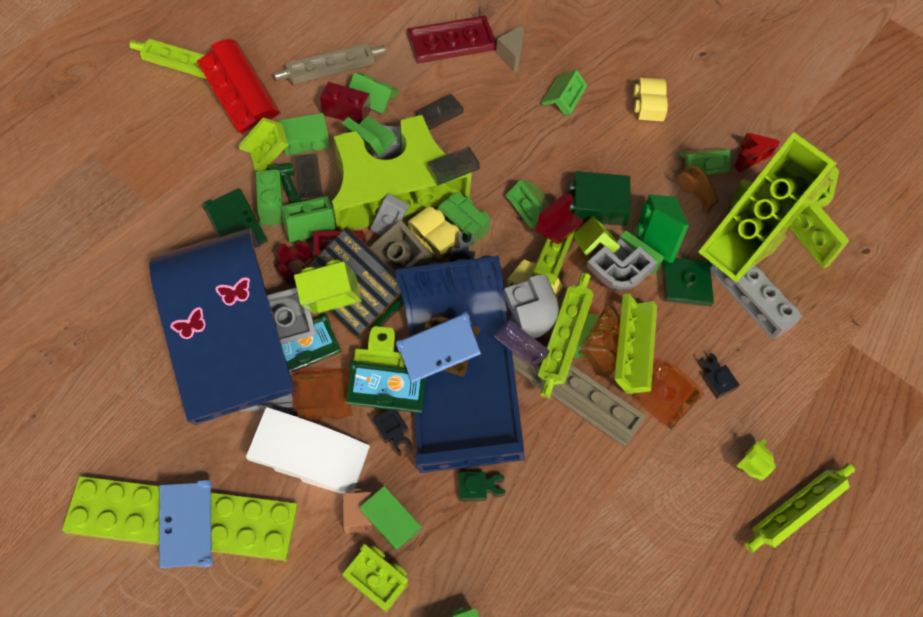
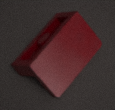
(556, 220)

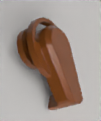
(699, 184)

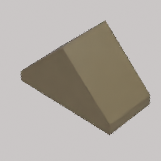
(510, 47)

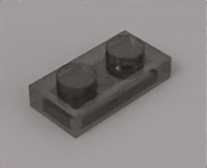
(440, 111)
(453, 165)
(308, 175)

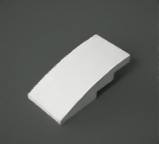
(308, 451)

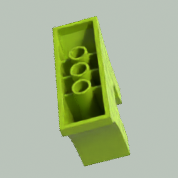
(405, 177)
(769, 206)

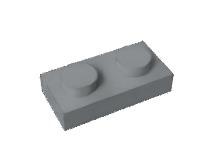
(389, 214)

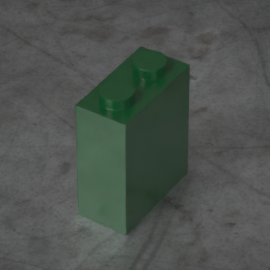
(601, 196)

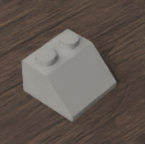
(291, 317)

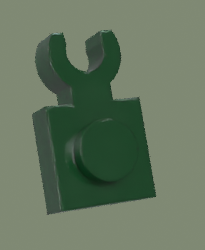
(475, 486)

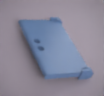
(447, 342)
(186, 537)

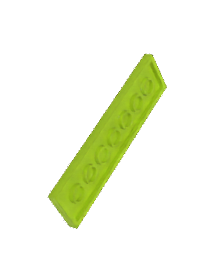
(133, 513)

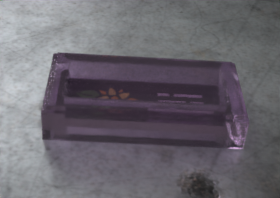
(521, 343)

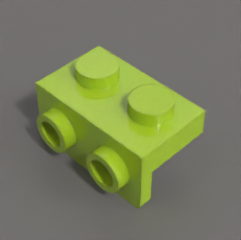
(264, 143)
(376, 577)

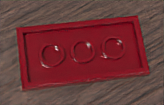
(451, 39)

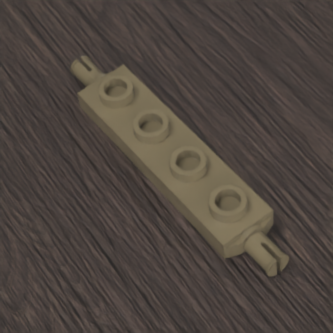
(330, 63)

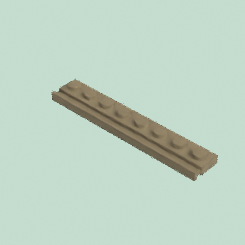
(589, 401)

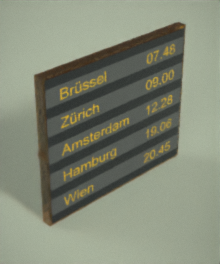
(374, 277)

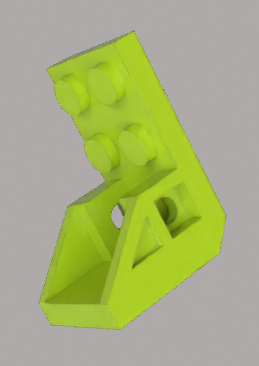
(818, 231)

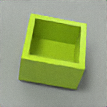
(327, 287)

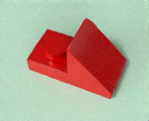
(755, 150)

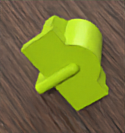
(758, 461)

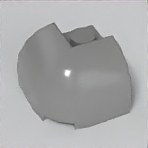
(622, 268)
(533, 305)

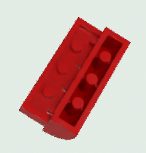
(237, 85)

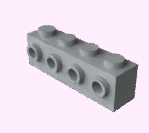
(761, 301)

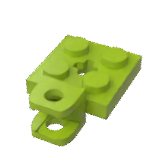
(380, 349)

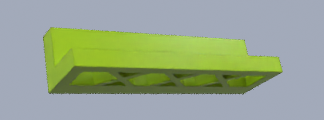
(636, 345)

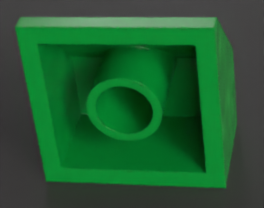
(662, 225)

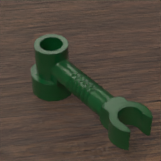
(286, 171)

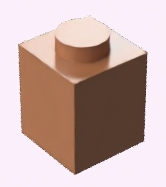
(353, 518)

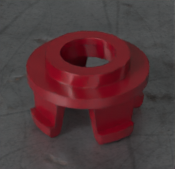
(286, 255)

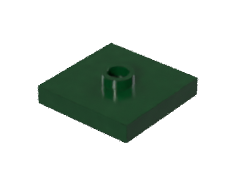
(688, 282)

